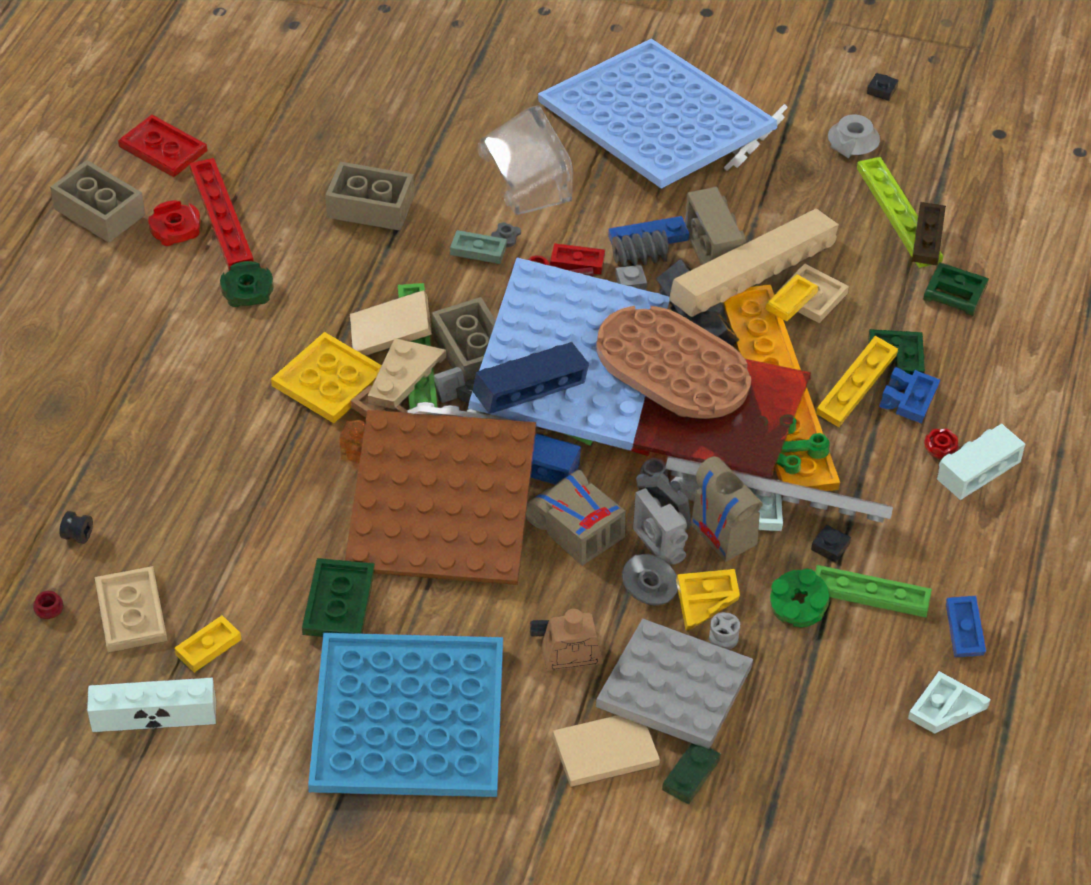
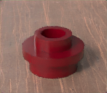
(46, 599)

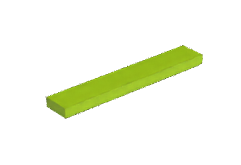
(892, 201)

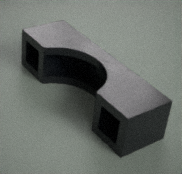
(712, 321)

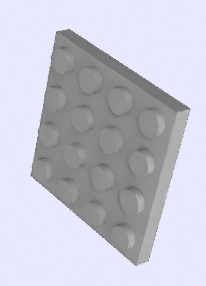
(674, 683)

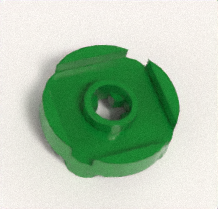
(802, 582)

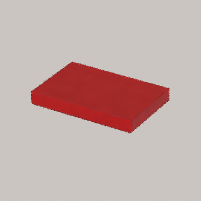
(162, 145)

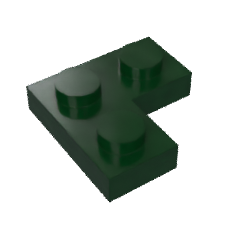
(909, 345)

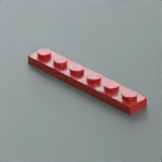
(220, 212)

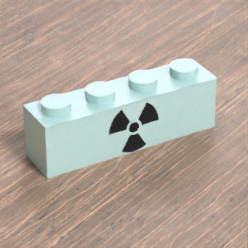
(151, 704)

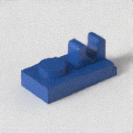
(965, 626)

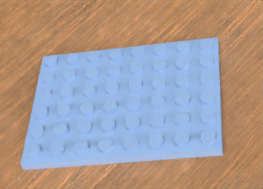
(657, 112)
(558, 307)

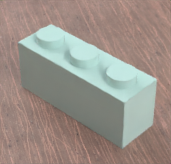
(980, 461)

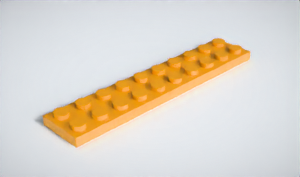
(766, 340)

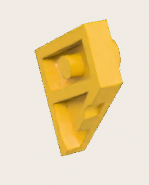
(706, 594)

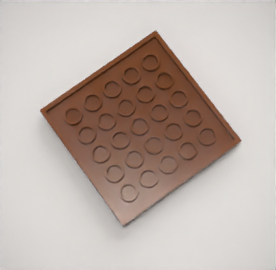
(442, 496)

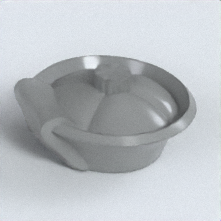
(853, 136)

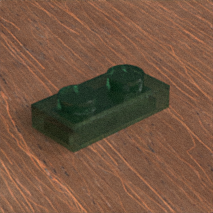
(691, 772)

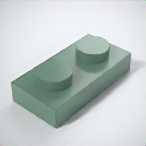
(478, 247)

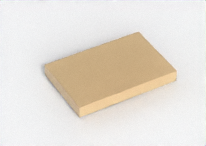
(399, 319)
(130, 609)
(604, 749)

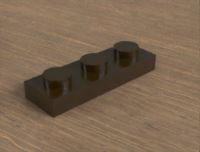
(928, 233)

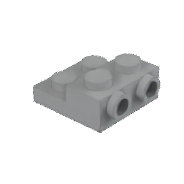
(660, 528)

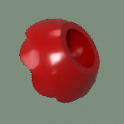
(941, 443)

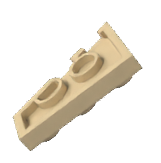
(401, 370)

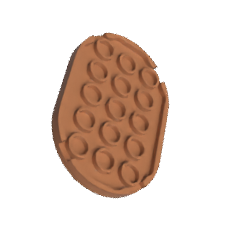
(673, 362)

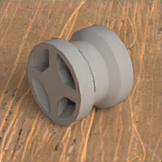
(729, 626)

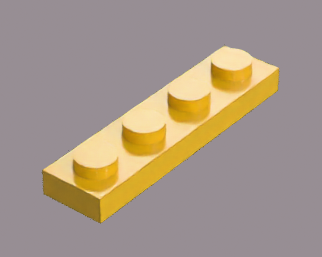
(856, 381)

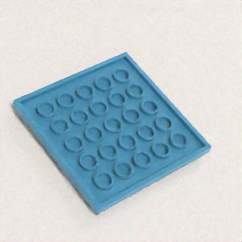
(407, 715)

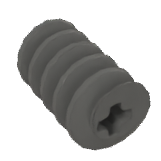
(640, 247)

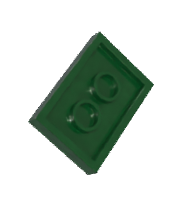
(338, 597)

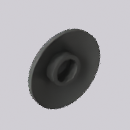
(655, 572)

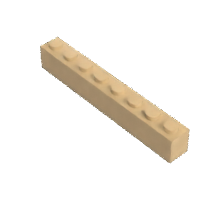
(753, 262)

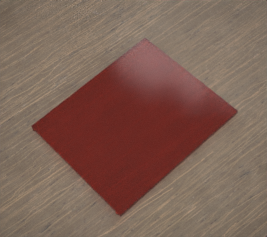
(744, 439)

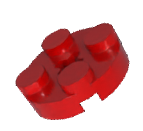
(169, 233)

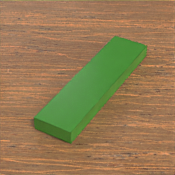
(875, 591)

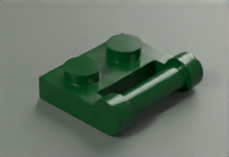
(958, 283)

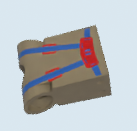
(725, 510)
(578, 517)

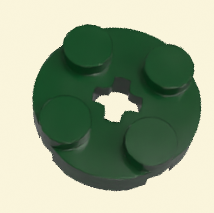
(246, 295)

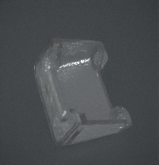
(530, 161)

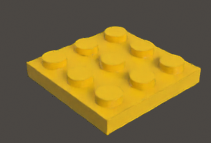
(327, 377)

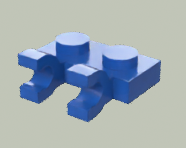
(917, 397)

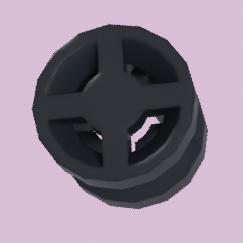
(76, 527)

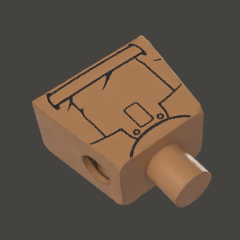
(571, 641)

